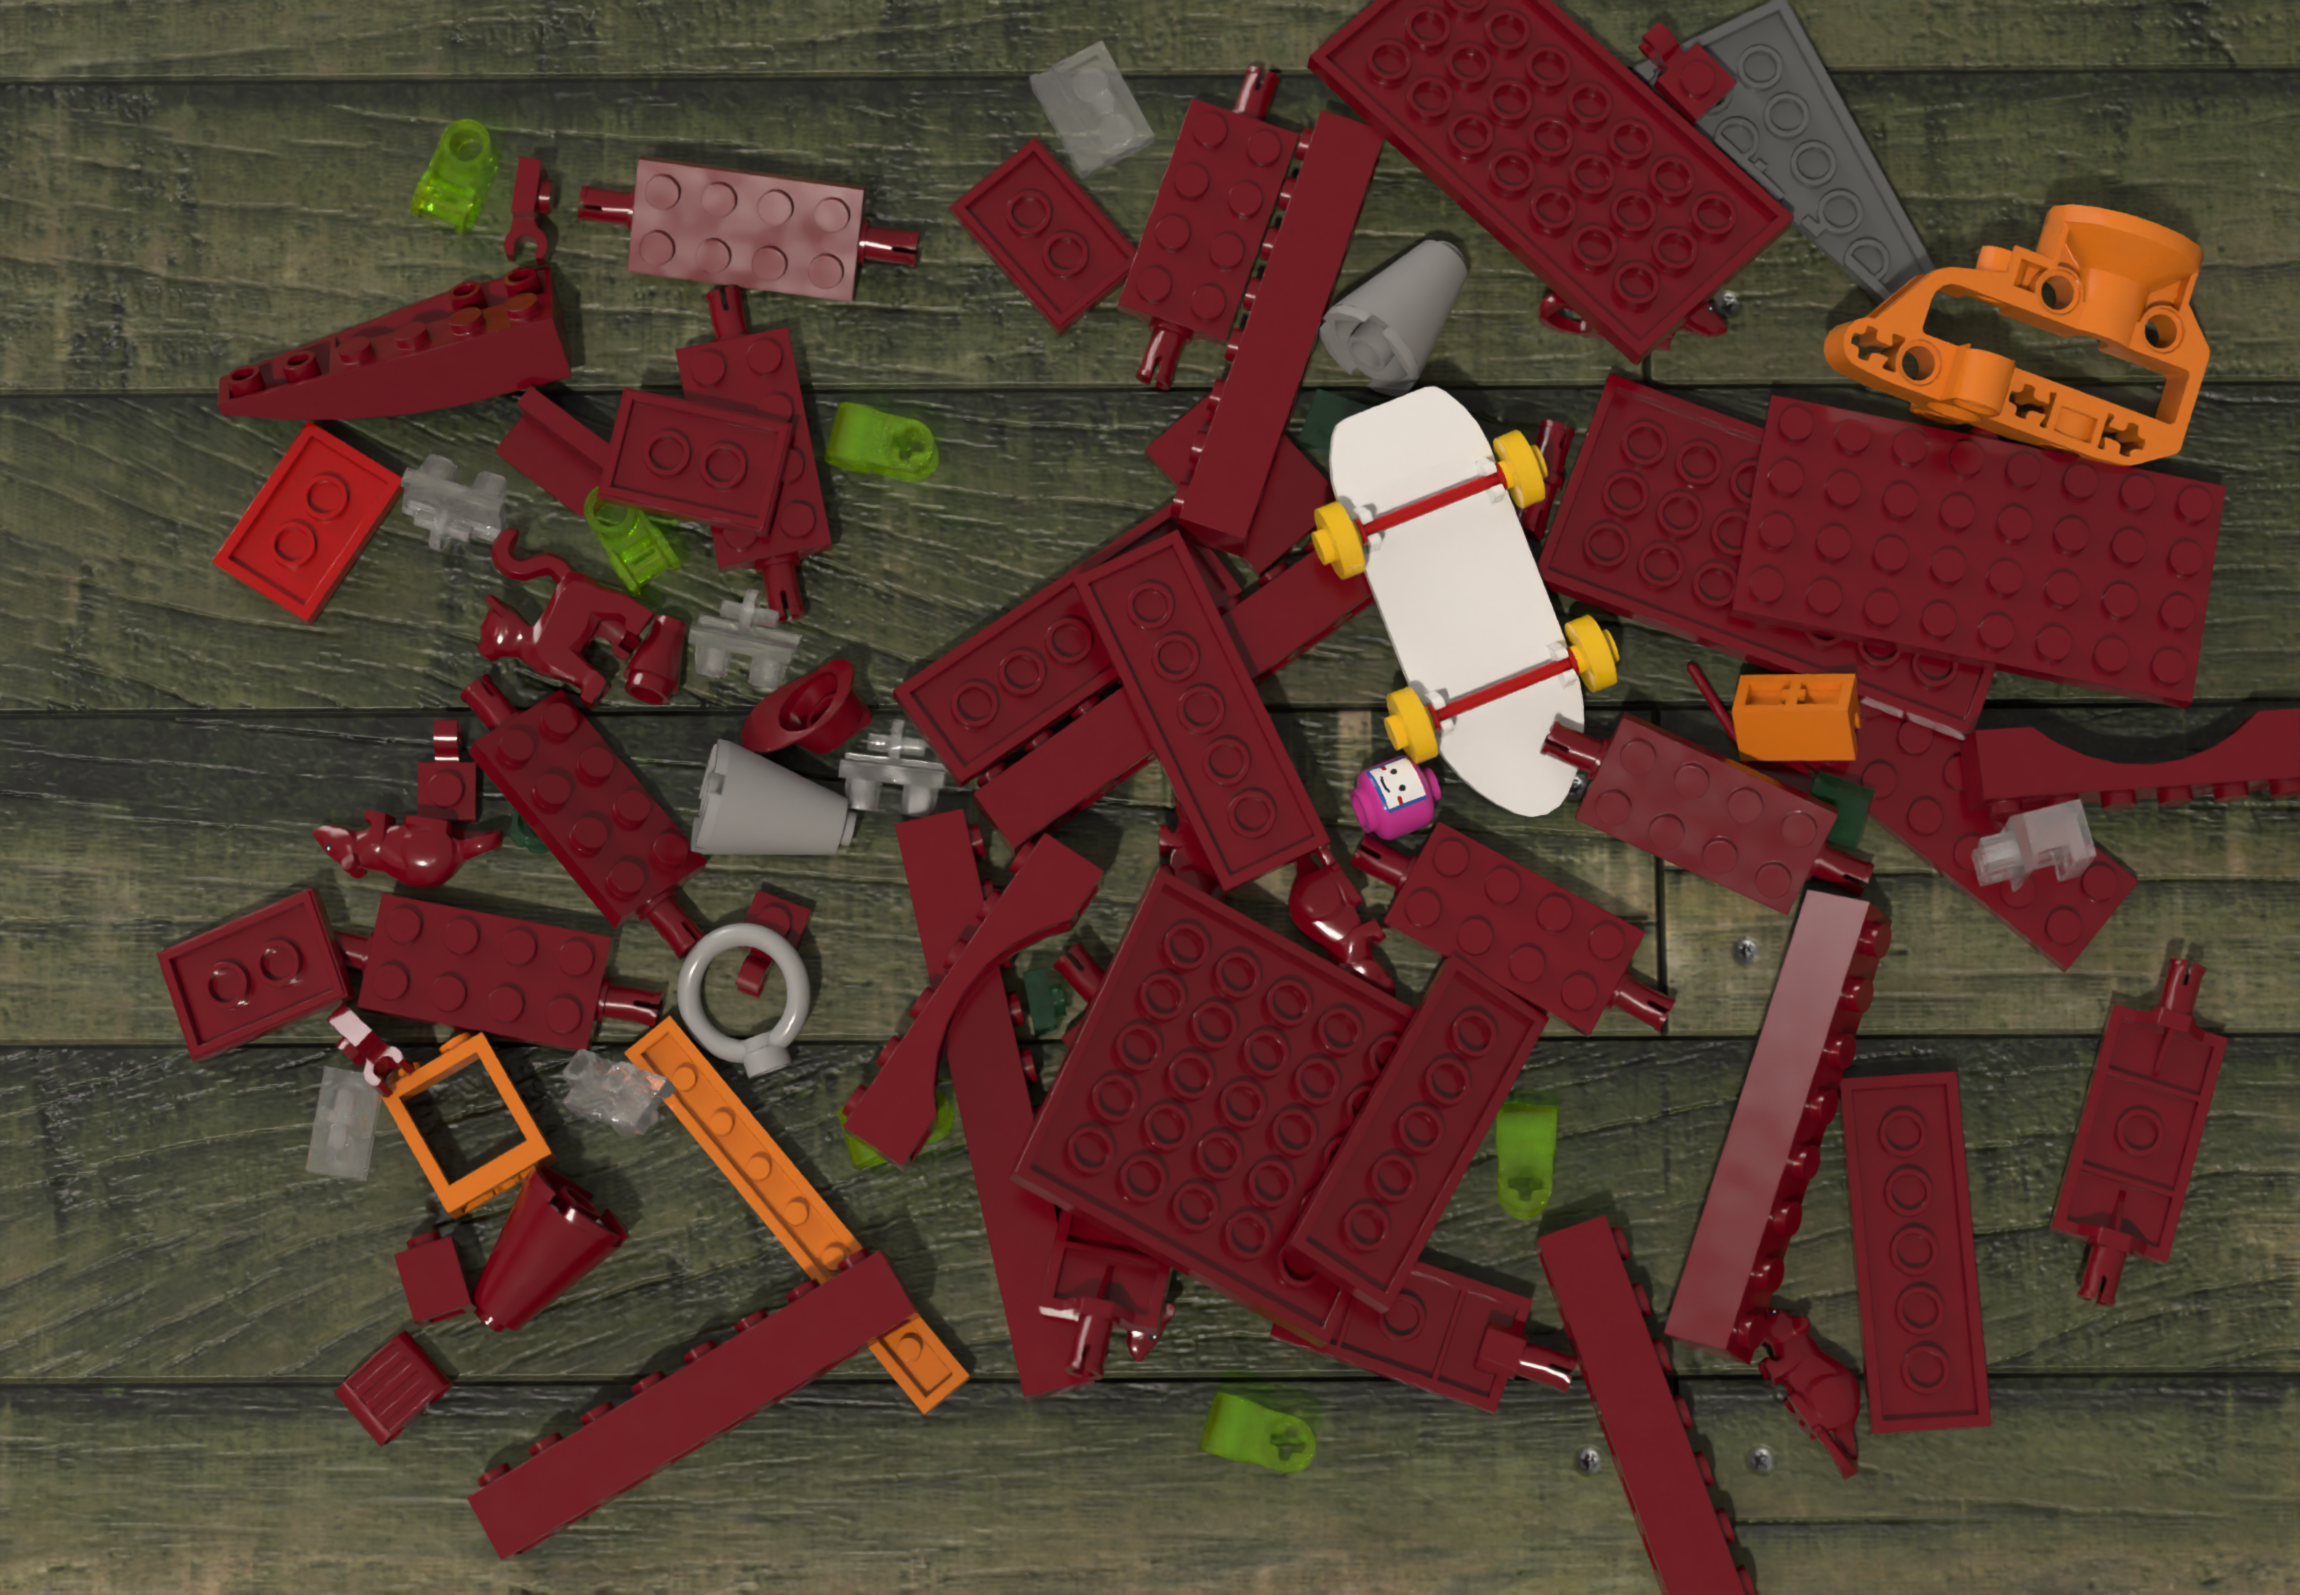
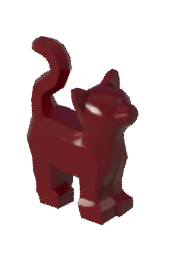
(567, 627)

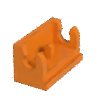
(1797, 717)

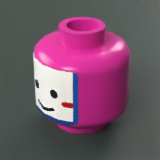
(1395, 798)

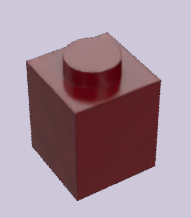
(435, 1279)

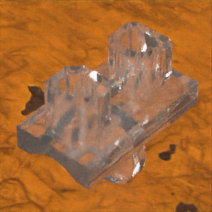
(453, 508)
(719, 638)
(867, 772)
(614, 1092)
(343, 1125)

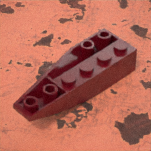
(416, 359)

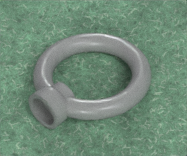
(764, 1051)

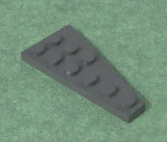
(1804, 148)

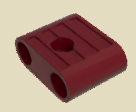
(393, 1388)

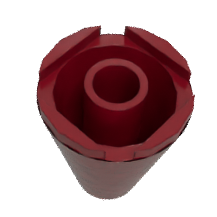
(543, 1249)

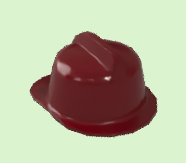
(811, 712)

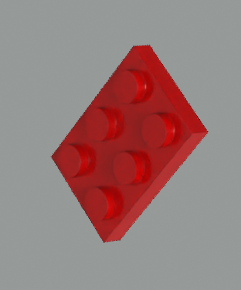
(309, 523)

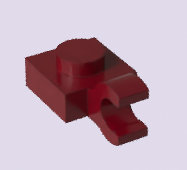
(1689, 79)
(531, 199)
(448, 786)
(783, 918)
(365, 1047)

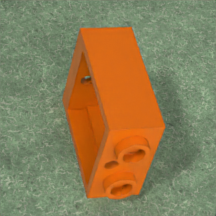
(499, 1173)

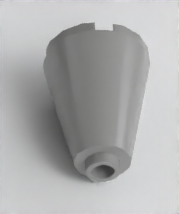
(1396, 317)
(765, 809)

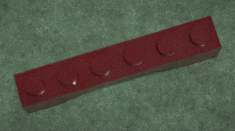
(2027, 769)
(1040, 902)

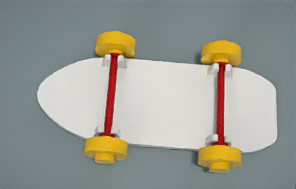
(1461, 594)

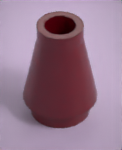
(656, 665)

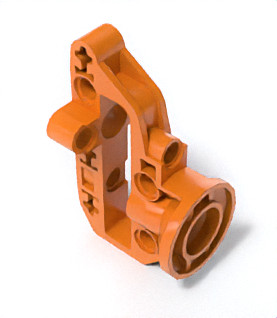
(2107, 282)

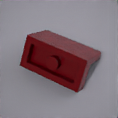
(554, 451)

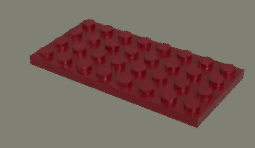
(1557, 156)
(1659, 539)
(1978, 552)

